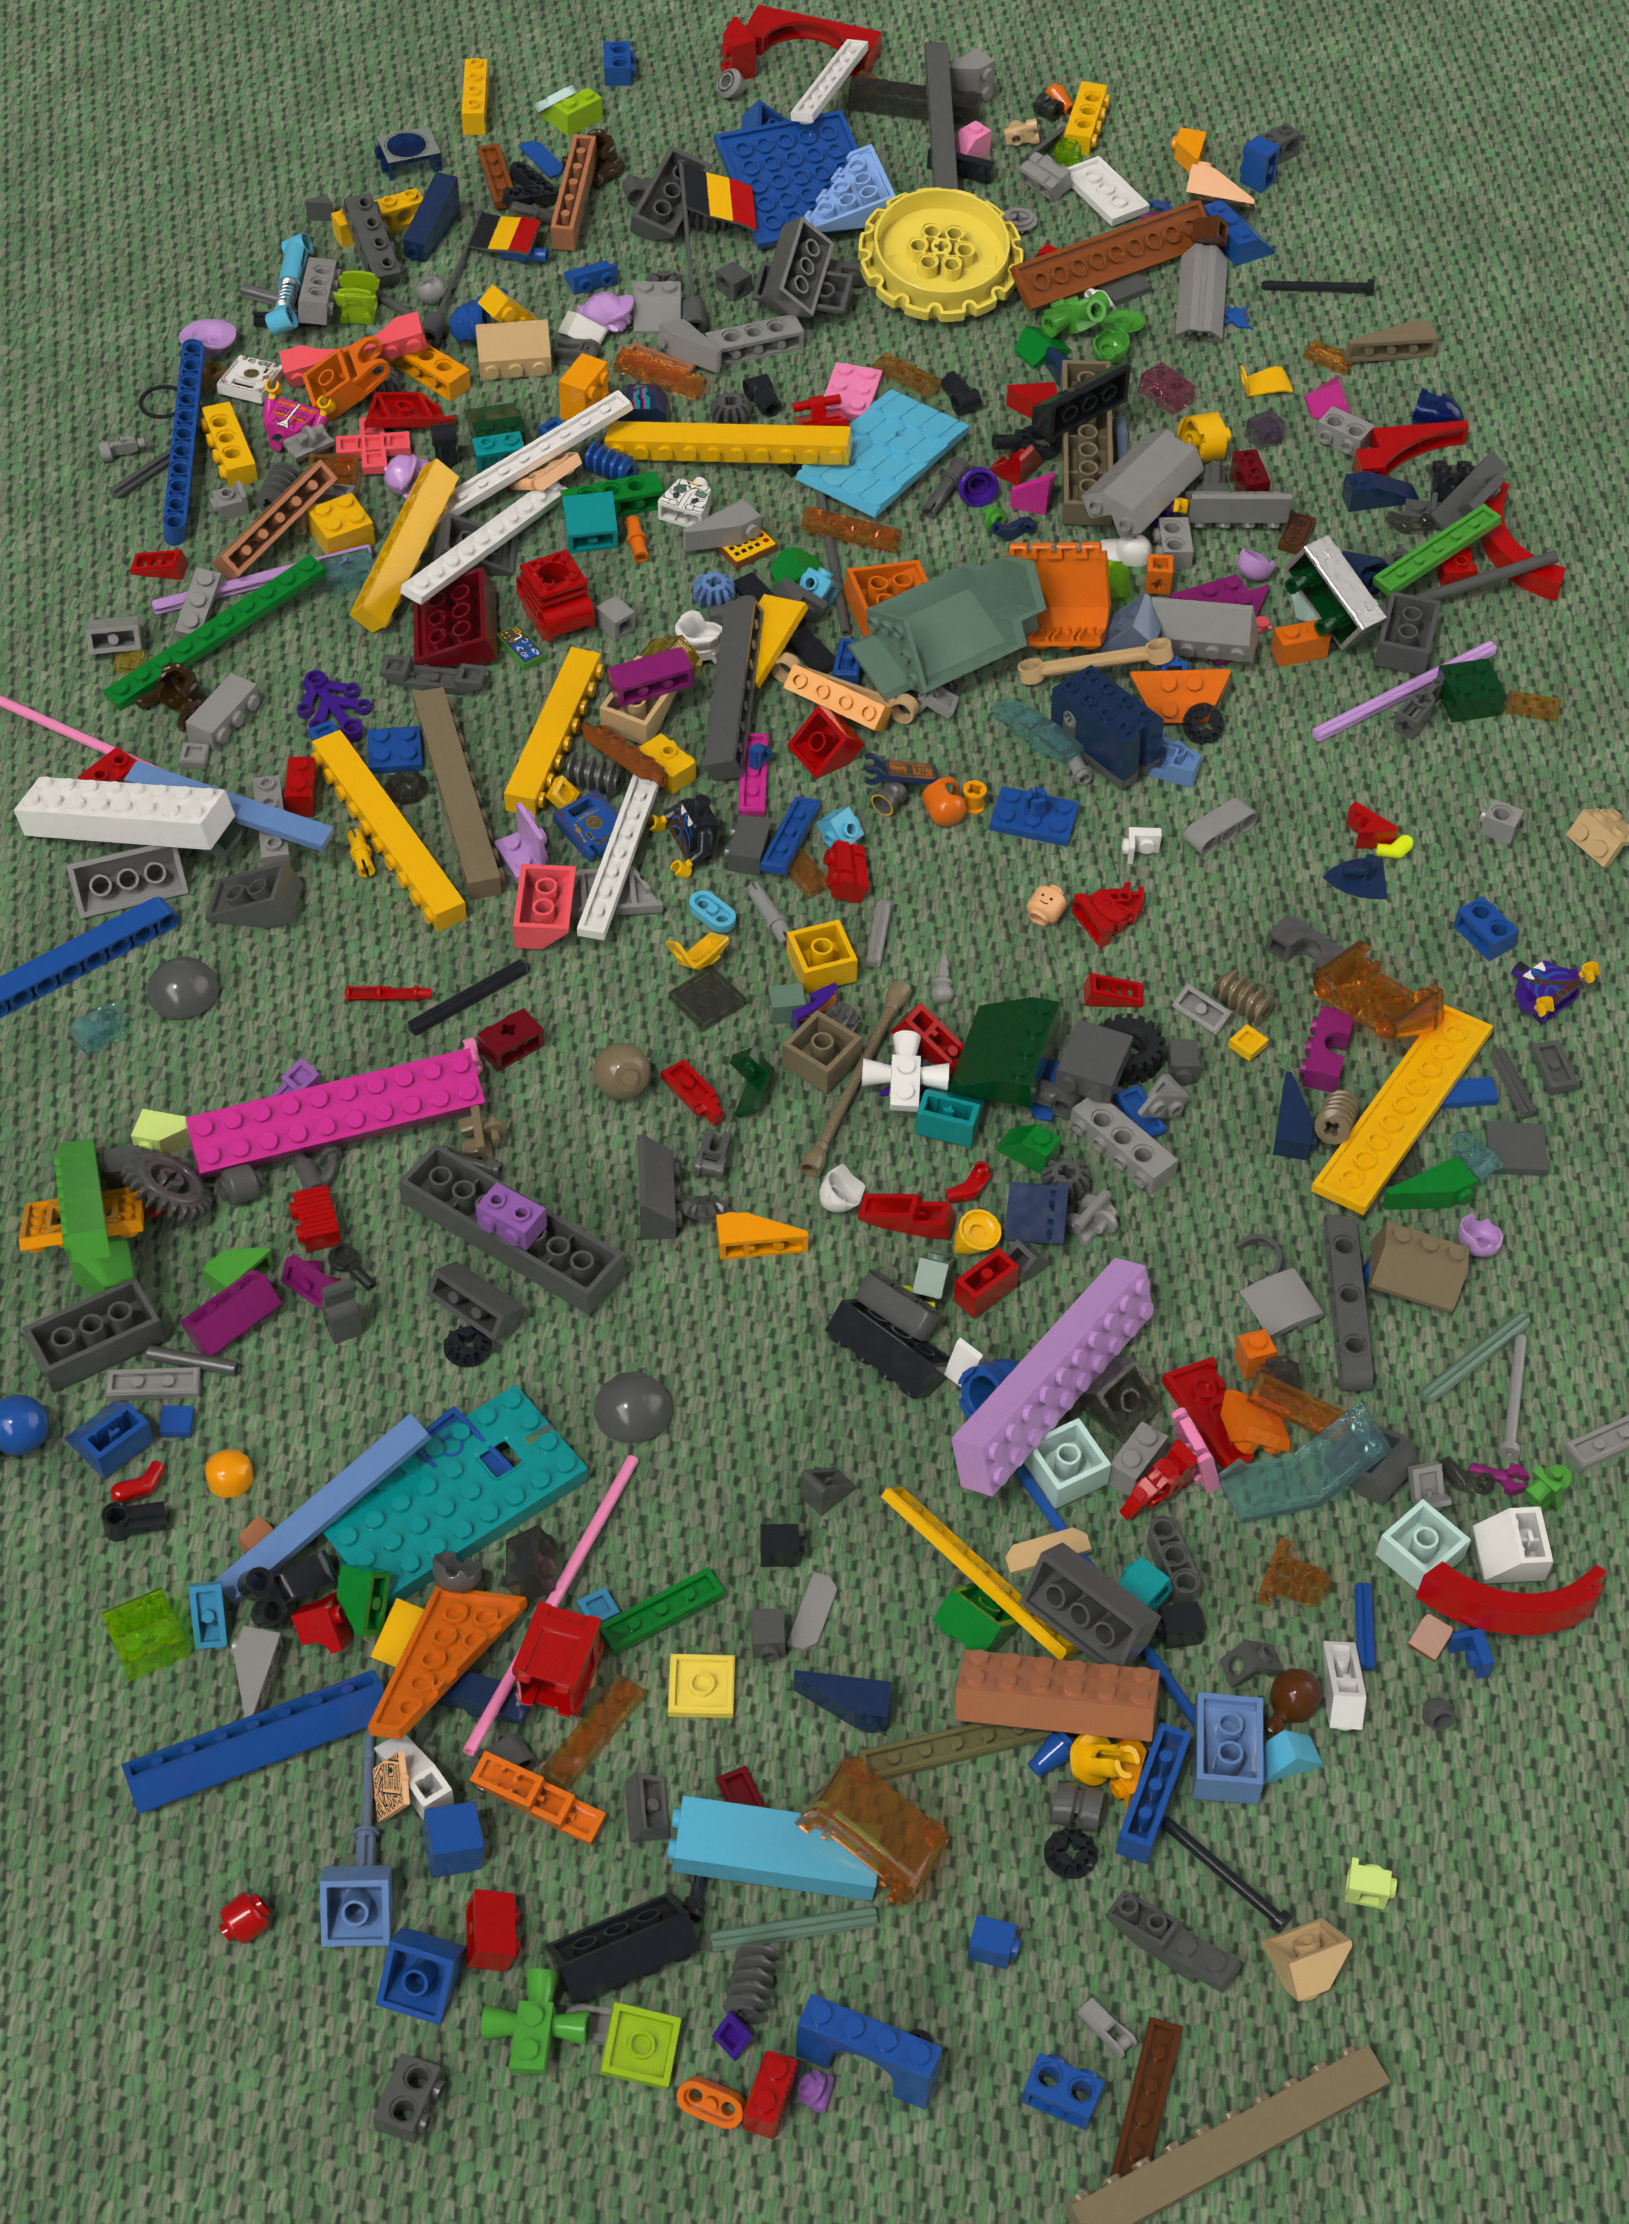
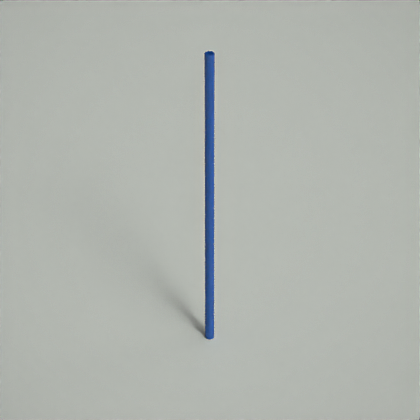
(1148, 1652)

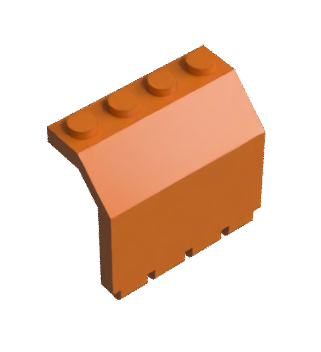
(1074, 593)

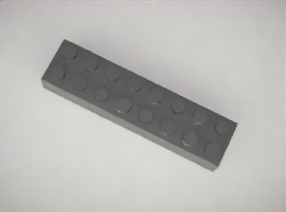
(559, 1260)

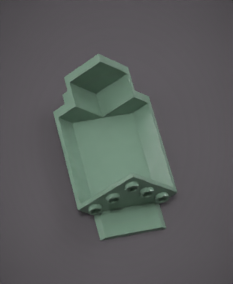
(950, 625)

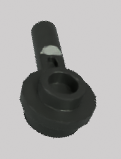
(345, 1258)

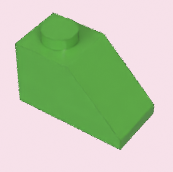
(234, 1263)

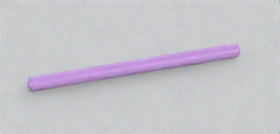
(236, 585)
(1395, 695)

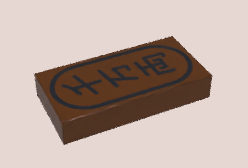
(1296, 533)

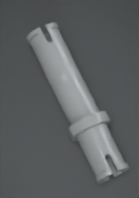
(776, 922)

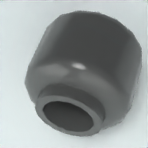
(239, 1184)

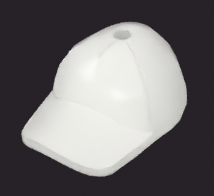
(1130, 549)
(840, 1190)

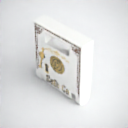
(251, 373)

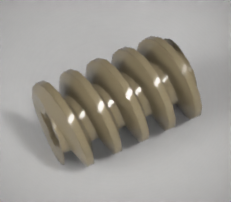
(1243, 997)
(1337, 1117)

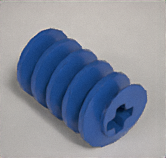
(608, 462)

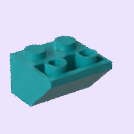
(590, 522)
(949, 1116)

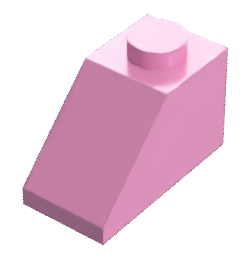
(973, 140)

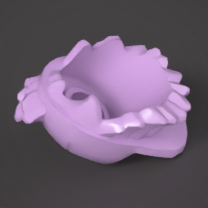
(608, 310)
(402, 473)

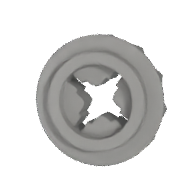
(1027, 219)

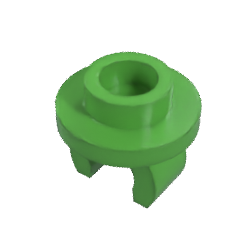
(993, 514)

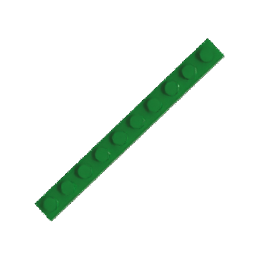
(217, 630)

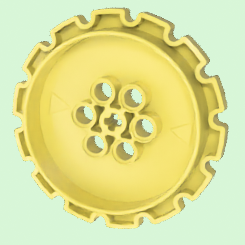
(939, 254)

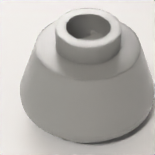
(730, 84)

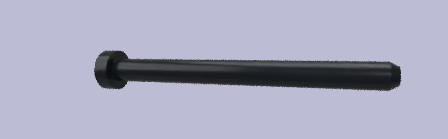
(1320, 286)
(1278, 1919)

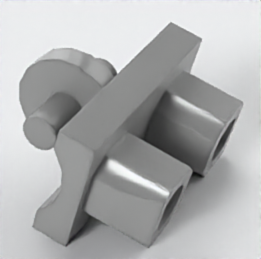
(310, 440)
(1096, 1217)

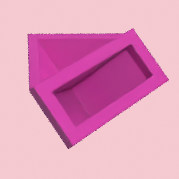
(1325, 396)
(1033, 495)

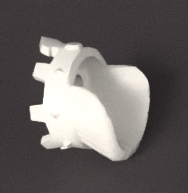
(700, 634)

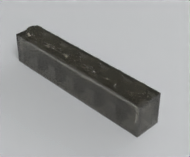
(908, 100)

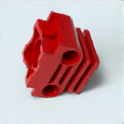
(555, 595)

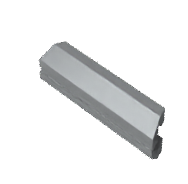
(1201, 293)

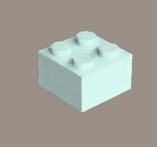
(1068, 1464)
(1420, 1543)

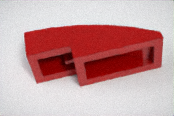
(908, 1214)

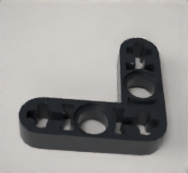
(533, 188)

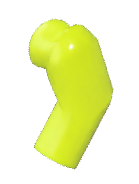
(1397, 849)

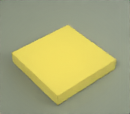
(701, 1686)

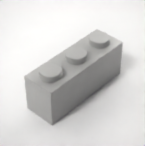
(223, 711)

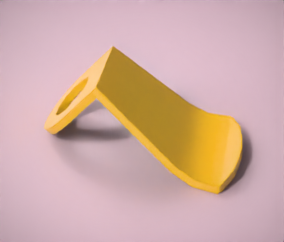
(1266, 381)

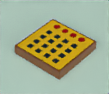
(749, 551)

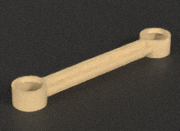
(1155, 652)
(897, 714)

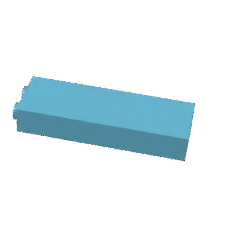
(763, 1849)

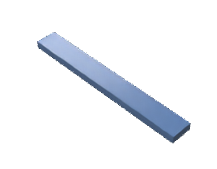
(246, 811)
(327, 1504)

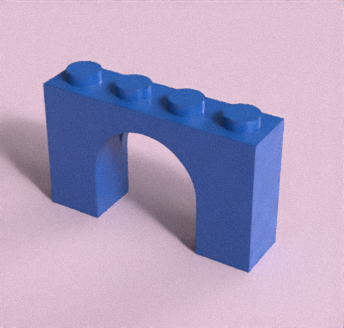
(907, 2058)

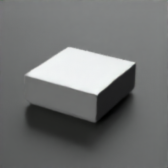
(194, 755)

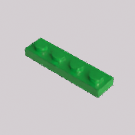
(661, 1611)

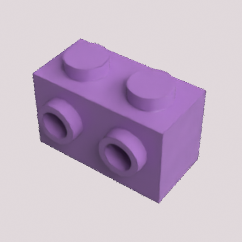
(511, 1216)

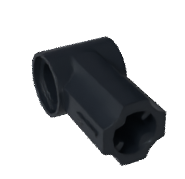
(761, 392)
(962, 397)
(445, 442)
(134, 1518)

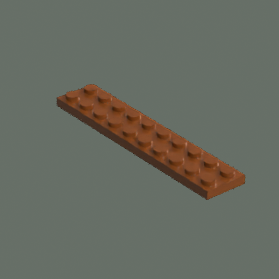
(1106, 256)

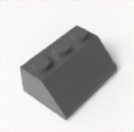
(657, 1190)

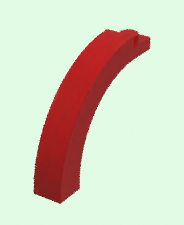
(1504, 550)
(1506, 1610)

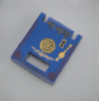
(589, 828)

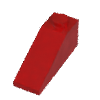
(936, 1041)

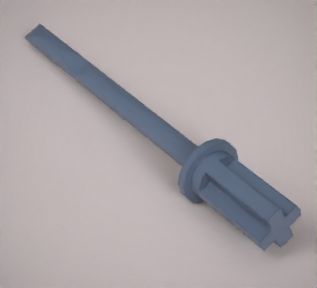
(367, 1834)

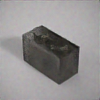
(531, 1564)

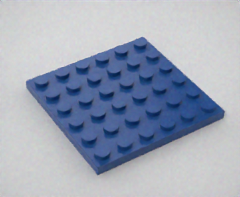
(786, 167)

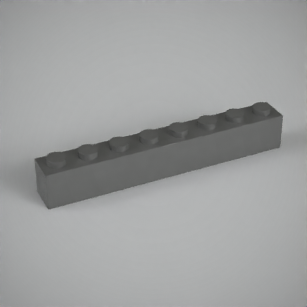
(733, 689)

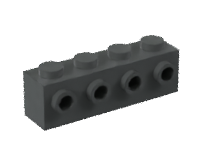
(371, 239)

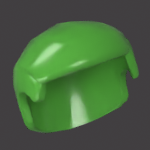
(1111, 345)

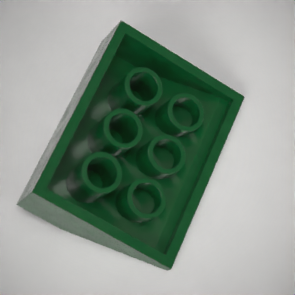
(1007, 1051)

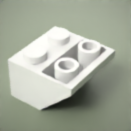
(1513, 1546)

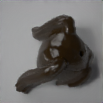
(608, 163)
(177, 691)

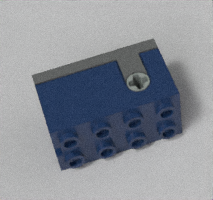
(1113, 726)

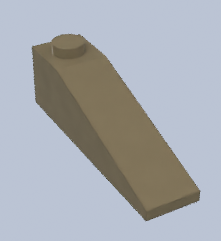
(1398, 342)

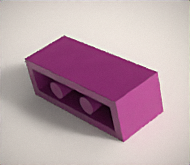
(650, 676)
(231, 1313)

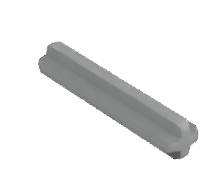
(878, 934)

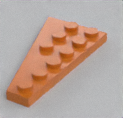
(442, 1648)

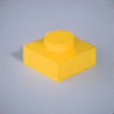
(562, 792)
(1248, 1042)

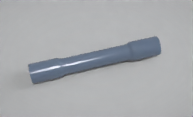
(1121, 435)

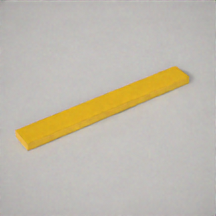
(977, 1570)

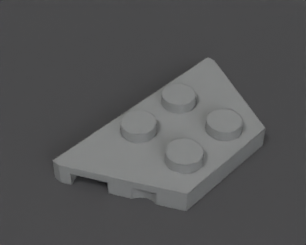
(634, 898)

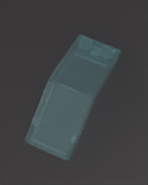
(1310, 1474)

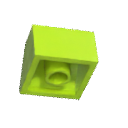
(575, 112)

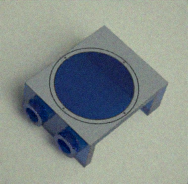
(406, 148)

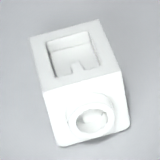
(1141, 840)

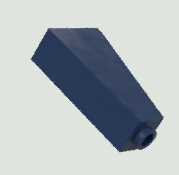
(433, 217)

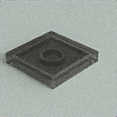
(707, 998)

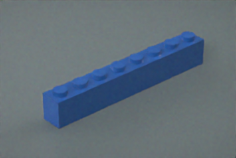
(253, 1742)

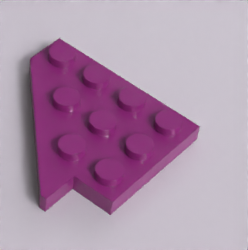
(1225, 590)

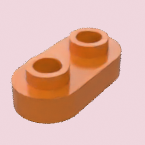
(712, 2103)

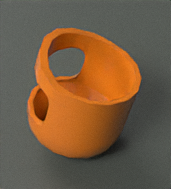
(943, 807)

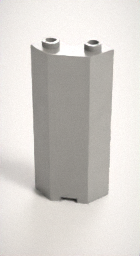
(1144, 482)

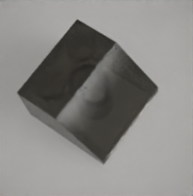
(1121, 1398)

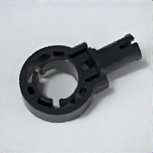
(1023, 438)

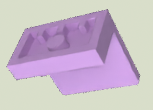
(523, 847)

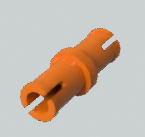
(636, 539)

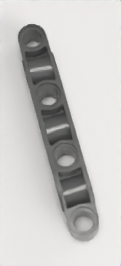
(1349, 1317)

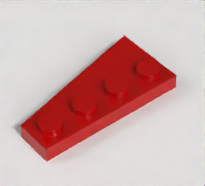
(1202, 1395)

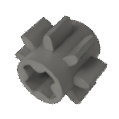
(843, 1014)

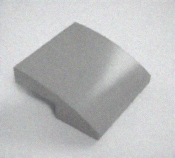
(1282, 1303)

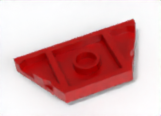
(404, 411)

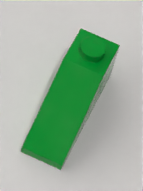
(1436, 1188)

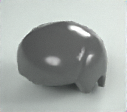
(455, 1575)

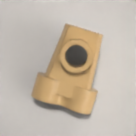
(1020, 133)

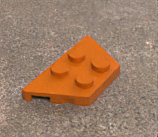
(1177, 690)

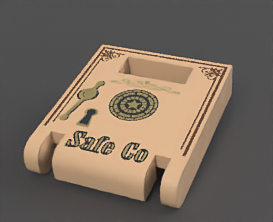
(548, 473)

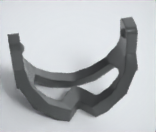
(1267, 1241)

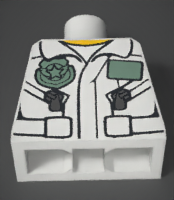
(685, 502)

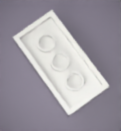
(1107, 191)

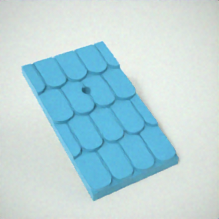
(889, 452)

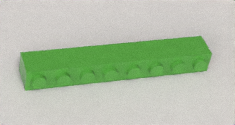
(81, 1201)

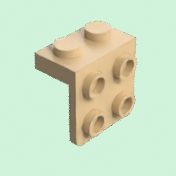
(1600, 834)

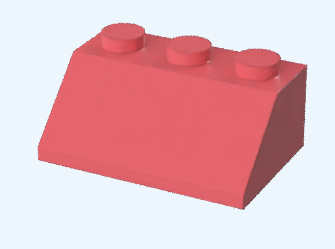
(543, 905)

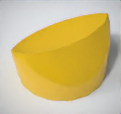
(977, 1232)

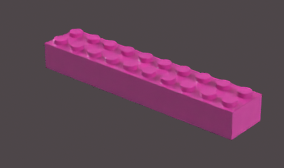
(334, 1113)

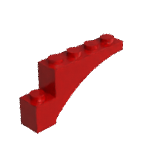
(1398, 444)

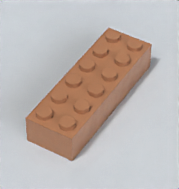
(1057, 1695)

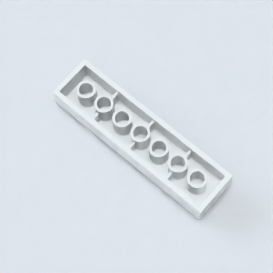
(125, 812)

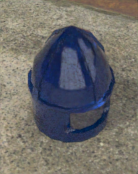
(1436, 409)

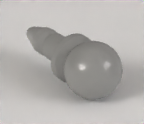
(942, 991)

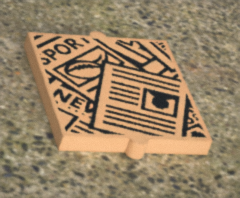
(391, 1786)

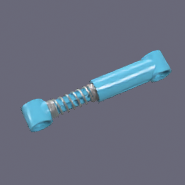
(296, 251)

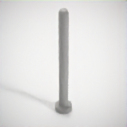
(1509, 1448)

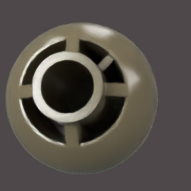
(621, 1071)

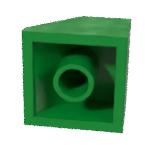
(975, 1619)

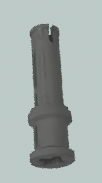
(948, 481)

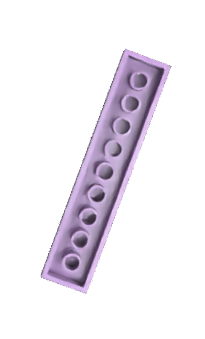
(1052, 1377)

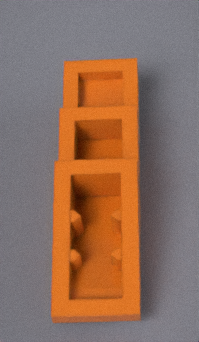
(538, 1798)

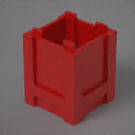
(558, 1659)

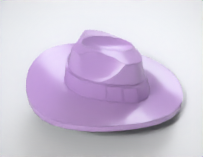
(212, 333)

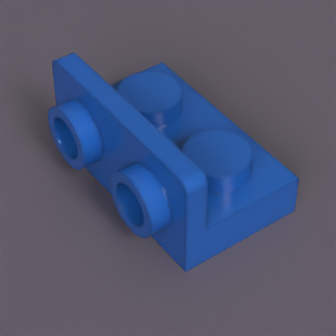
(591, 277)

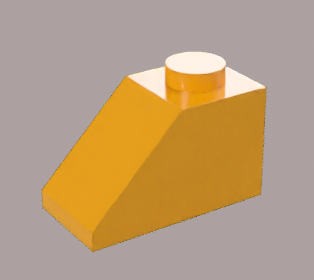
(1188, 147)

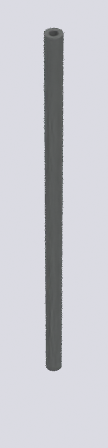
(834, 569)

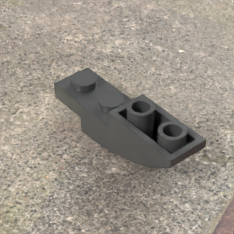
(1170, 1943)

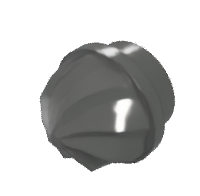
(1438, 1713)

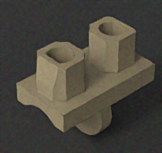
(483, 1133)

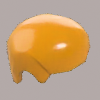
(229, 1473)

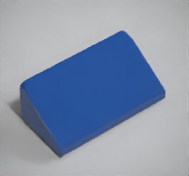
(846, 665)

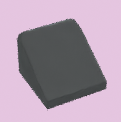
(319, 208)

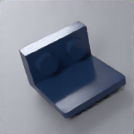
(1036, 1213)

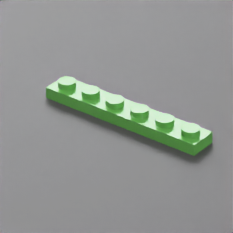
(1437, 550)

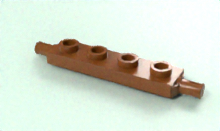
(624, 753)

